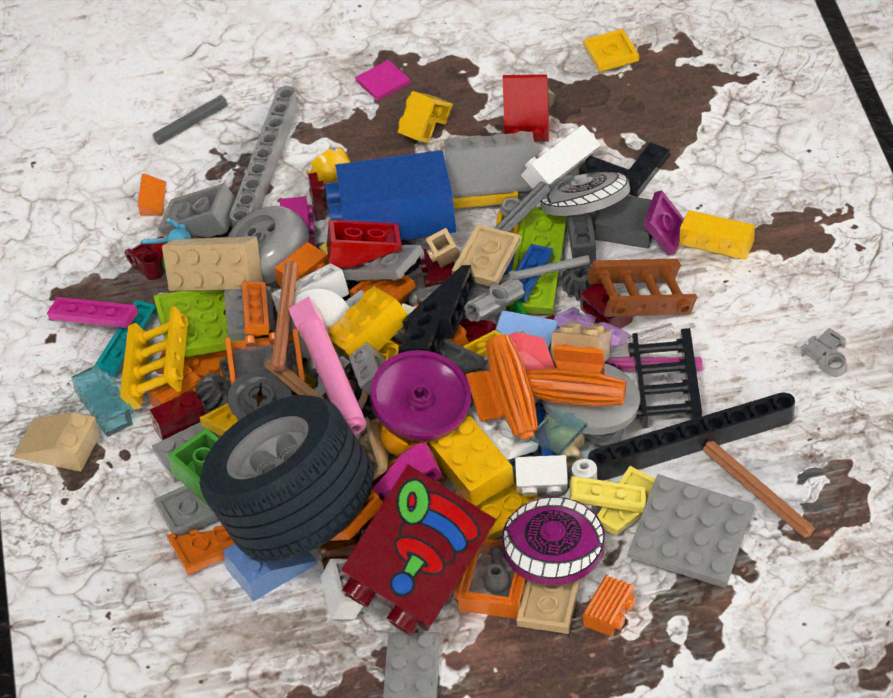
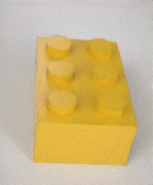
(370, 320)
(472, 462)

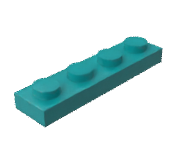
(113, 355)

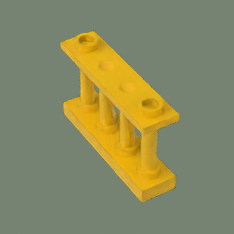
(138, 350)

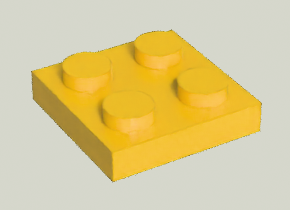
(610, 50)

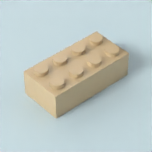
(211, 263)

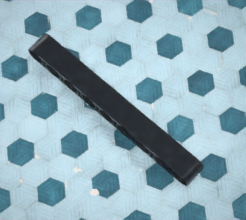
(693, 434)

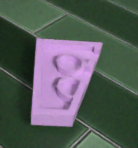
(618, 335)

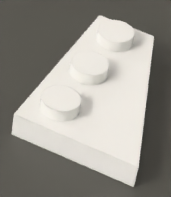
(502, 436)

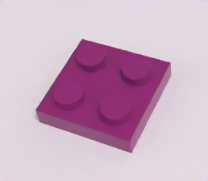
(664, 222)

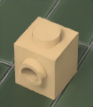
(442, 248)

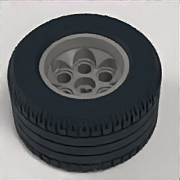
(287, 477)

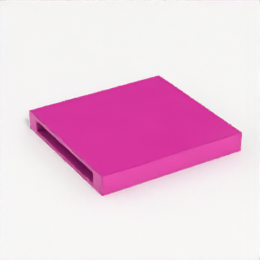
(382, 80)

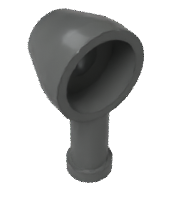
(492, 582)

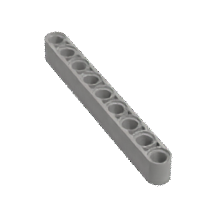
(266, 154)

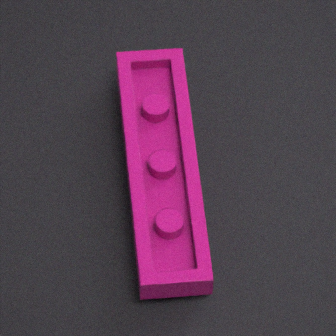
(92, 312)

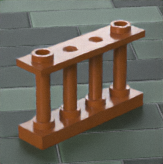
(641, 271)

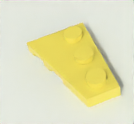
(618, 520)

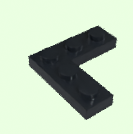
(639, 173)

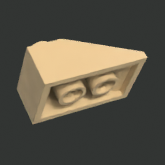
(60, 440)

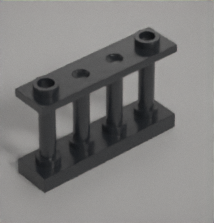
(685, 365)

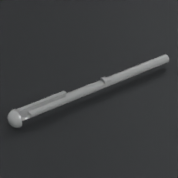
(419, 295)

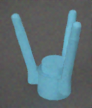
(179, 233)

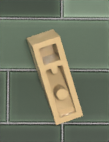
(372, 444)

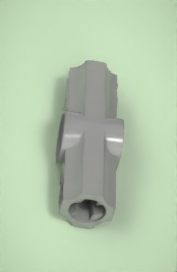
(494, 300)

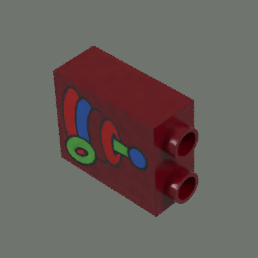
(415, 550)

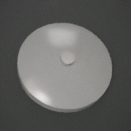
(605, 419)

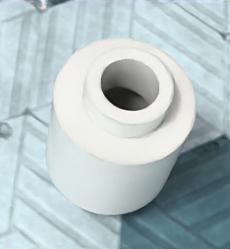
(584, 468)

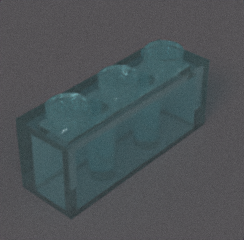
(102, 400)

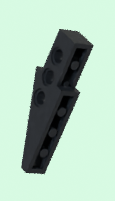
(439, 313)

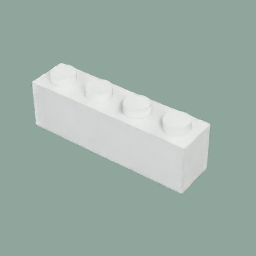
(560, 159)

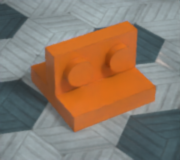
(394, 288)

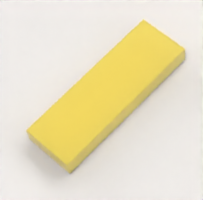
(608, 494)

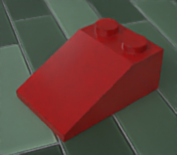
(526, 105)
(360, 242)

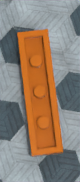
(255, 308)

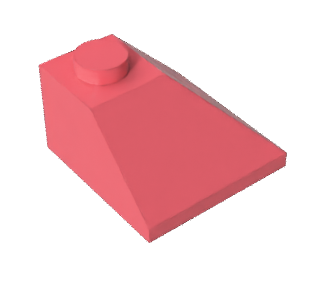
(532, 351)

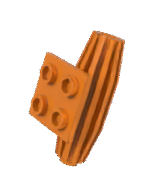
(577, 379)
(504, 389)

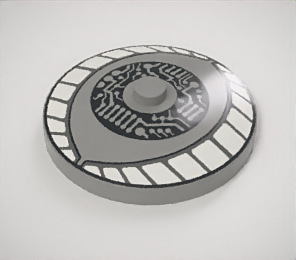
(585, 193)

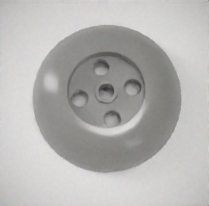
(278, 235)

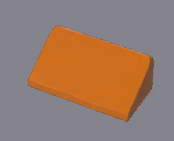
(151, 195)

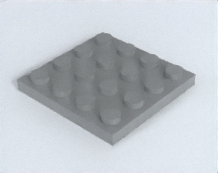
(691, 530)

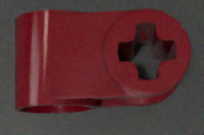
(146, 261)

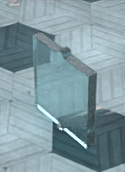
(558, 431)

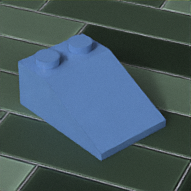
(262, 576)

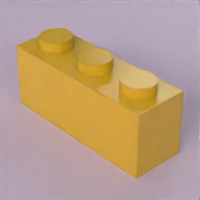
(717, 234)

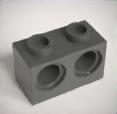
(582, 236)

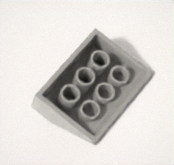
(488, 163)

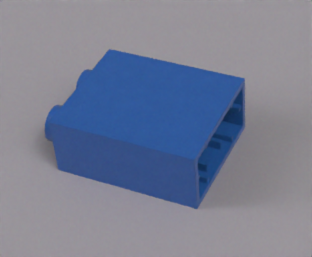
(395, 190)

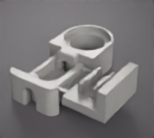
(826, 345)

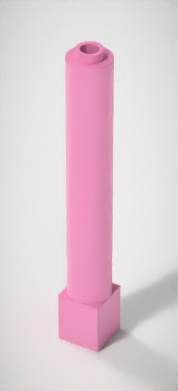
(313, 330)

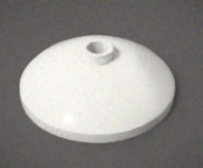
(331, 307)

